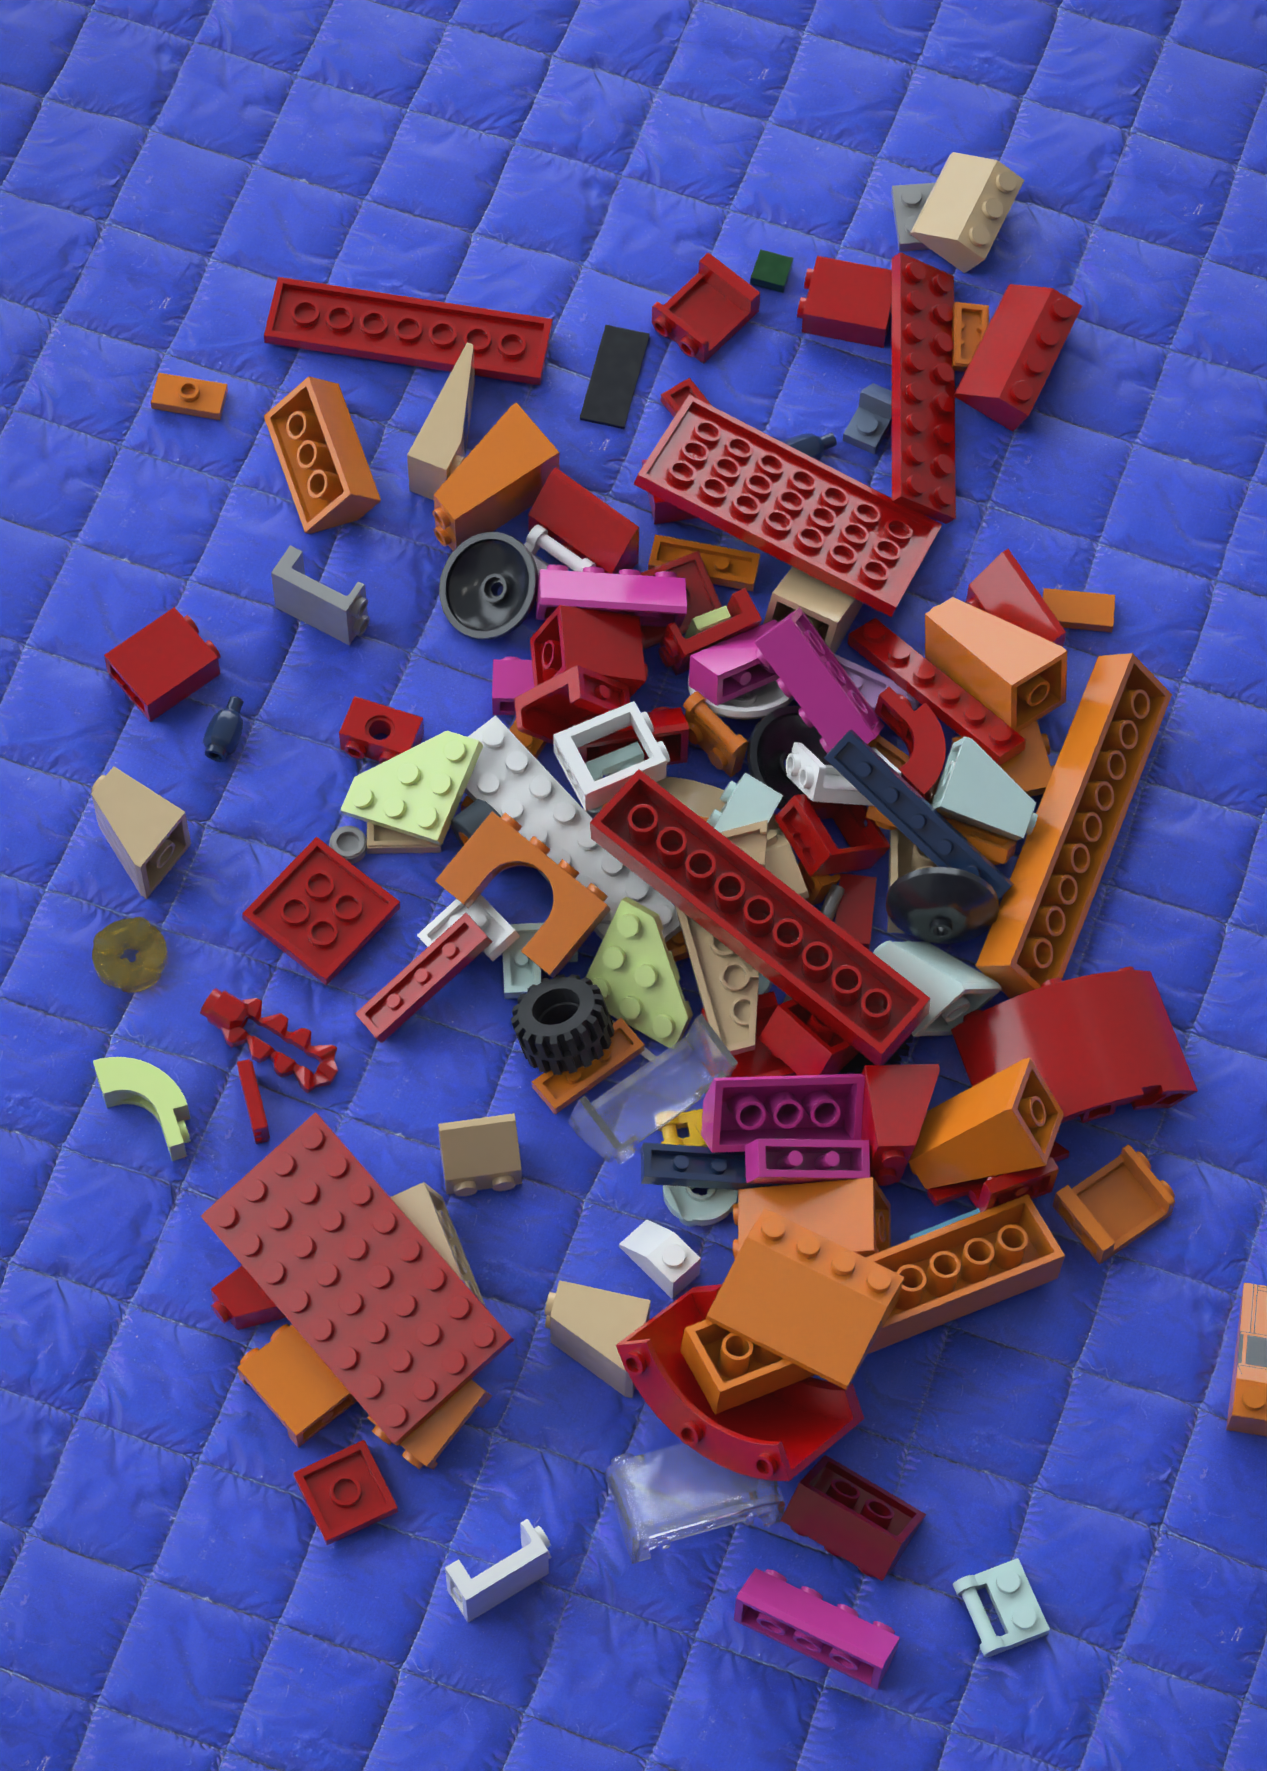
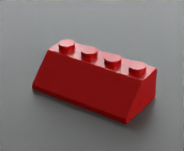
(1017, 353)

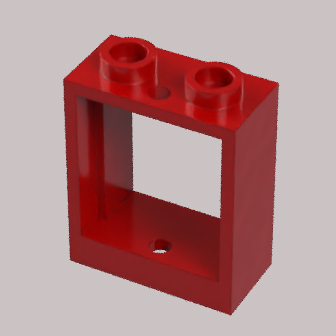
(814, 846)

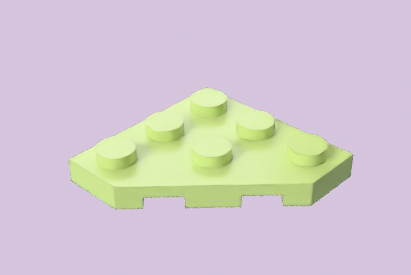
(417, 788)
(640, 975)

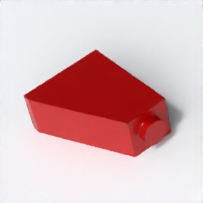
(243, 1301)

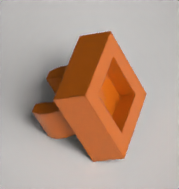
(818, 885)

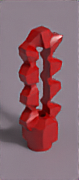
(231, 1017)

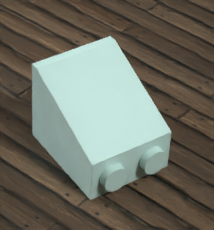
(982, 793)
(949, 983)

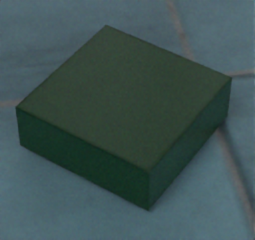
(771, 271)

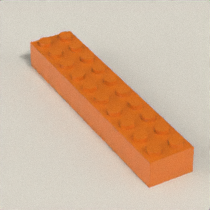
(1075, 825)
(944, 1279)

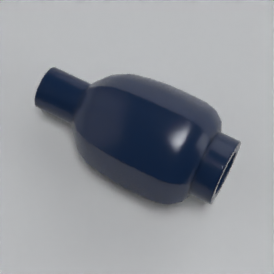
(812, 444)
(224, 731)

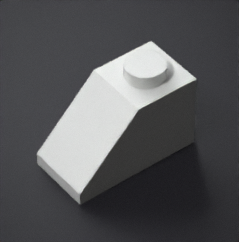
(662, 1257)

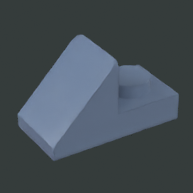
(870, 419)

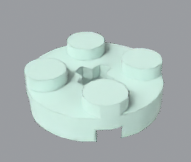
(699, 1209)

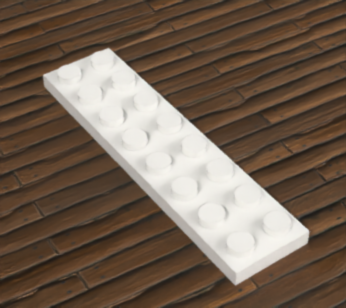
(522, 787)

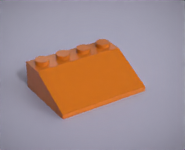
(805, 1298)

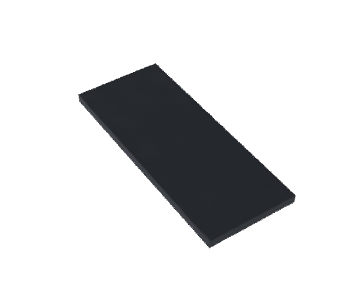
(614, 376)

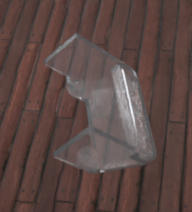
(653, 1094)

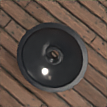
(472, 581)
(773, 742)
(942, 905)

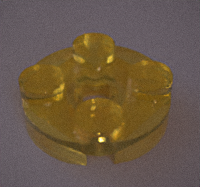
(127, 934)

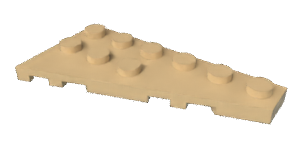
(723, 978)

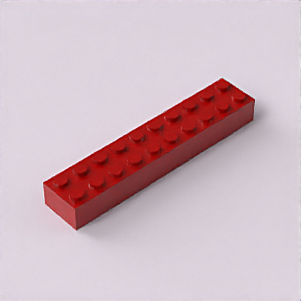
(760, 918)

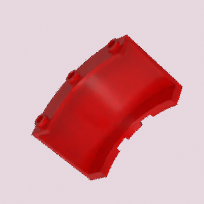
(1091, 1038)
(761, 1438)

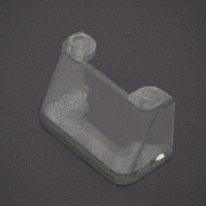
(682, 1495)

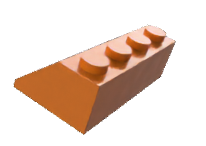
(321, 456)

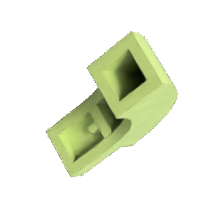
(144, 1085)

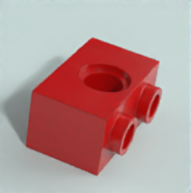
(370, 718)

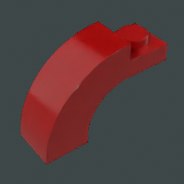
(922, 737)

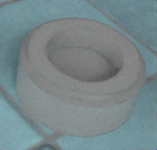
(349, 843)

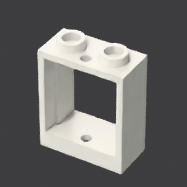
(599, 792)

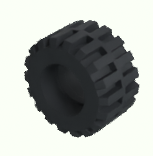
(562, 1024)

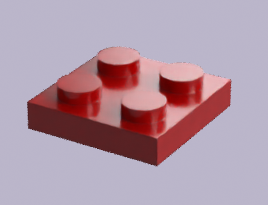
(345, 1492)

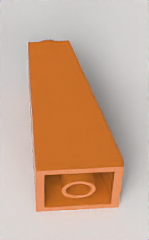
(494, 480)
(996, 662)
(988, 1129)
(841, 1210)

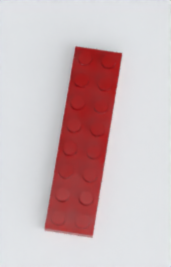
(407, 330)
(923, 389)

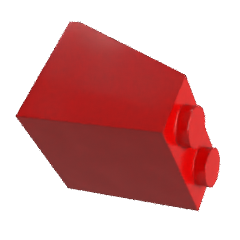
(593, 639)
(893, 1115)

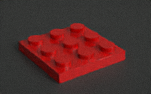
(321, 910)

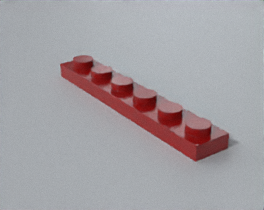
(937, 690)

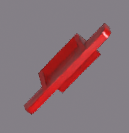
(1002, 1188)

